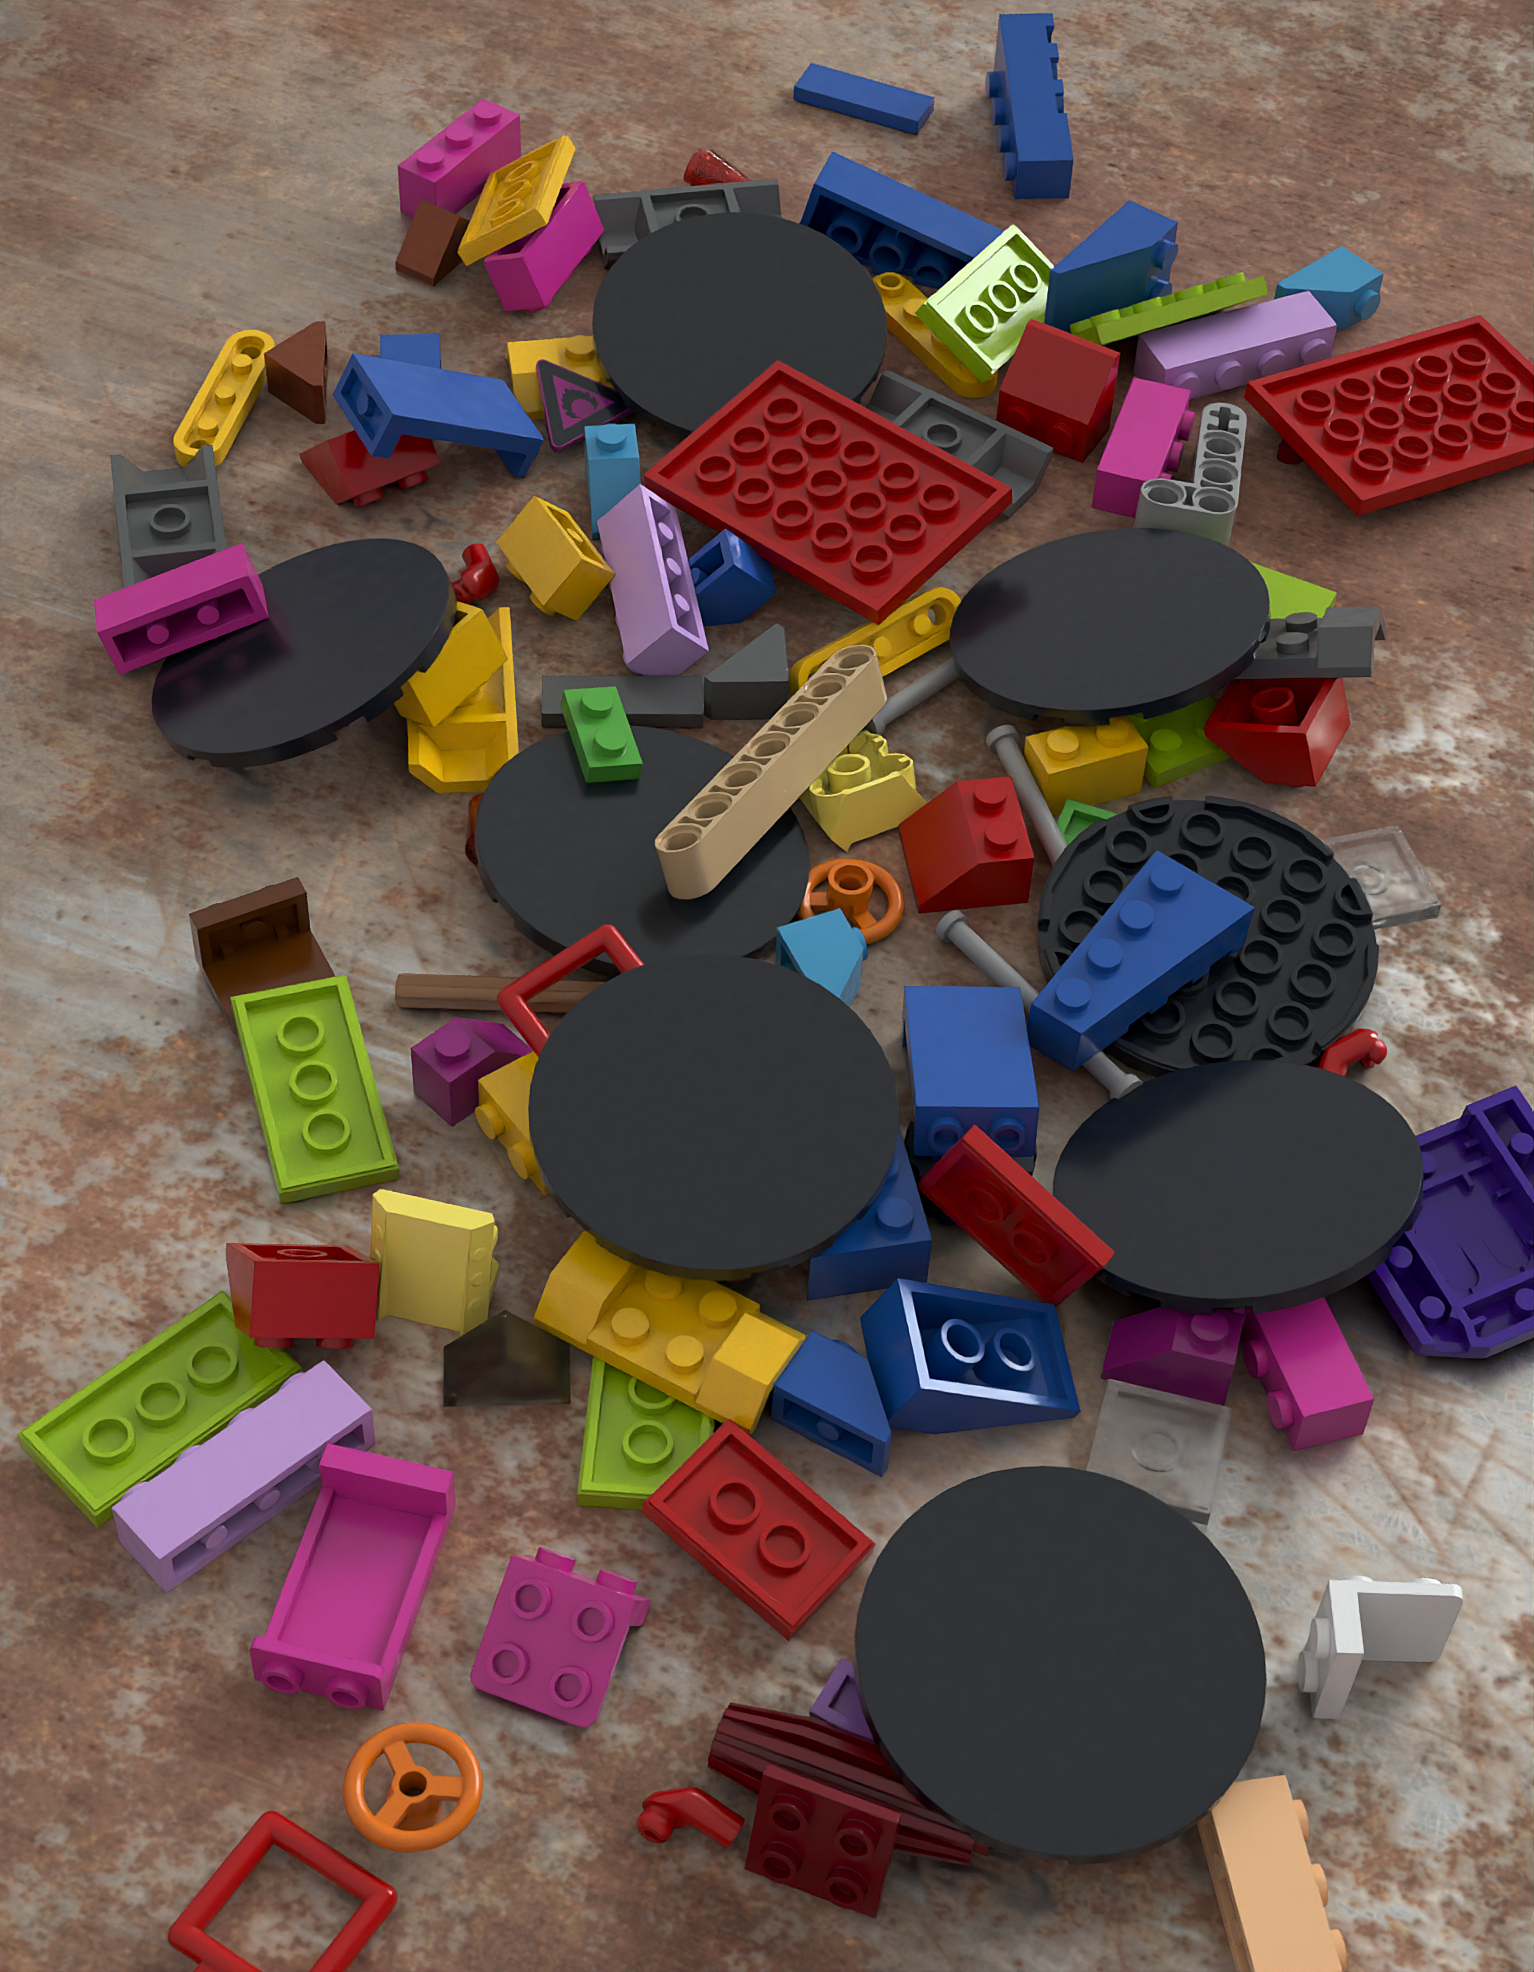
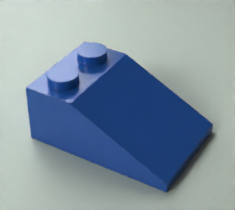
(1113, 267)
(966, 1359)

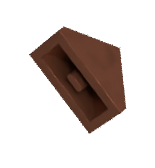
(431, 244)
(300, 371)

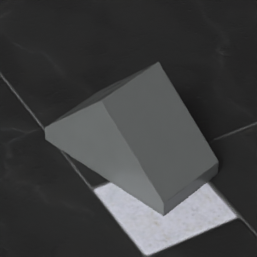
(751, 681)

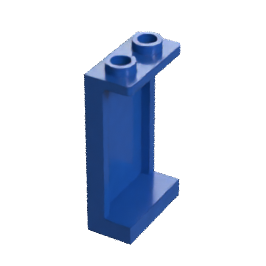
(401, 398)
(969, 1067)

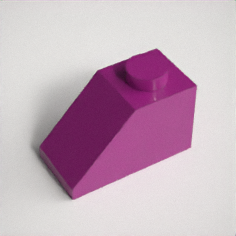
(454, 1059)
(1176, 1352)

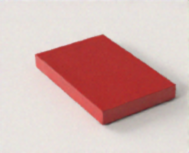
(1014, 1218)
(758, 1529)

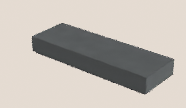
(645, 699)

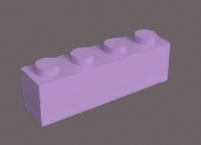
(1237, 345)
(652, 585)
(240, 1476)

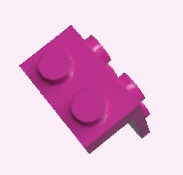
(556, 1636)

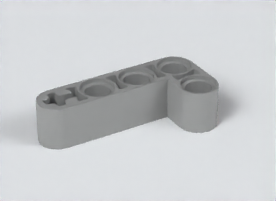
(1211, 498)

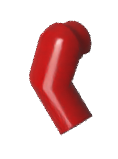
(480, 576)
(1356, 1046)
(688, 1808)

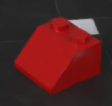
(1059, 390)
(350, 472)
(1281, 727)
(968, 848)
(302, 1293)

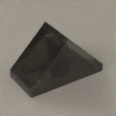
(506, 1365)

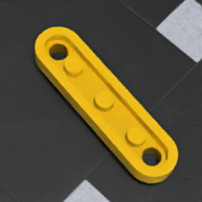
(901, 302)
(224, 397)
(896, 640)

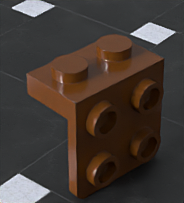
(257, 943)

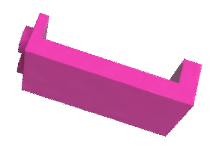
(356, 1579)

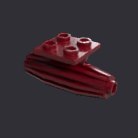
(827, 1807)

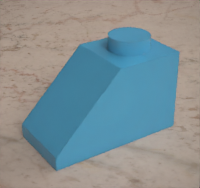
(1340, 283)
(610, 468)
(825, 952)

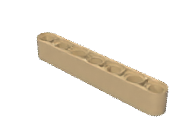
(770, 772)

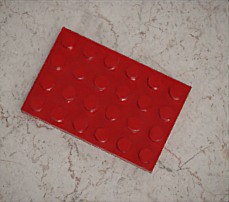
(1406, 413)
(829, 490)

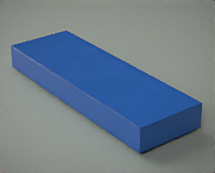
(863, 98)

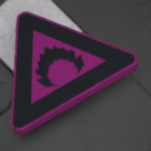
(574, 402)

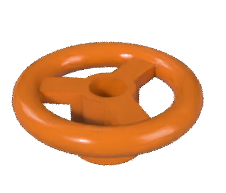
(849, 889)
(417, 1814)

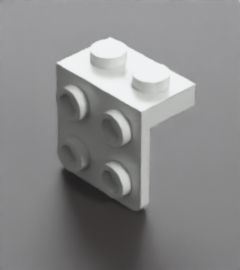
(1376, 1623)

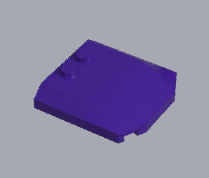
(1468, 1263)

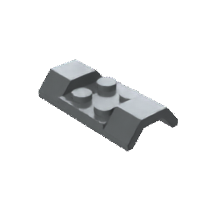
(636, 214)
(964, 434)
(166, 515)
(1320, 647)

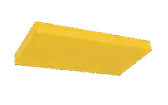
(517, 199)

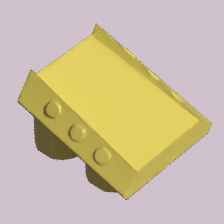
(863, 791)
(433, 1261)

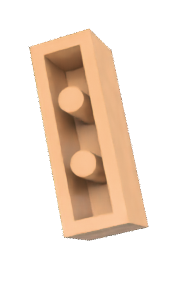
(1266, 1881)

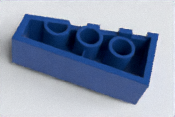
(1030, 108)
(893, 224)
(1138, 954)
(880, 1247)

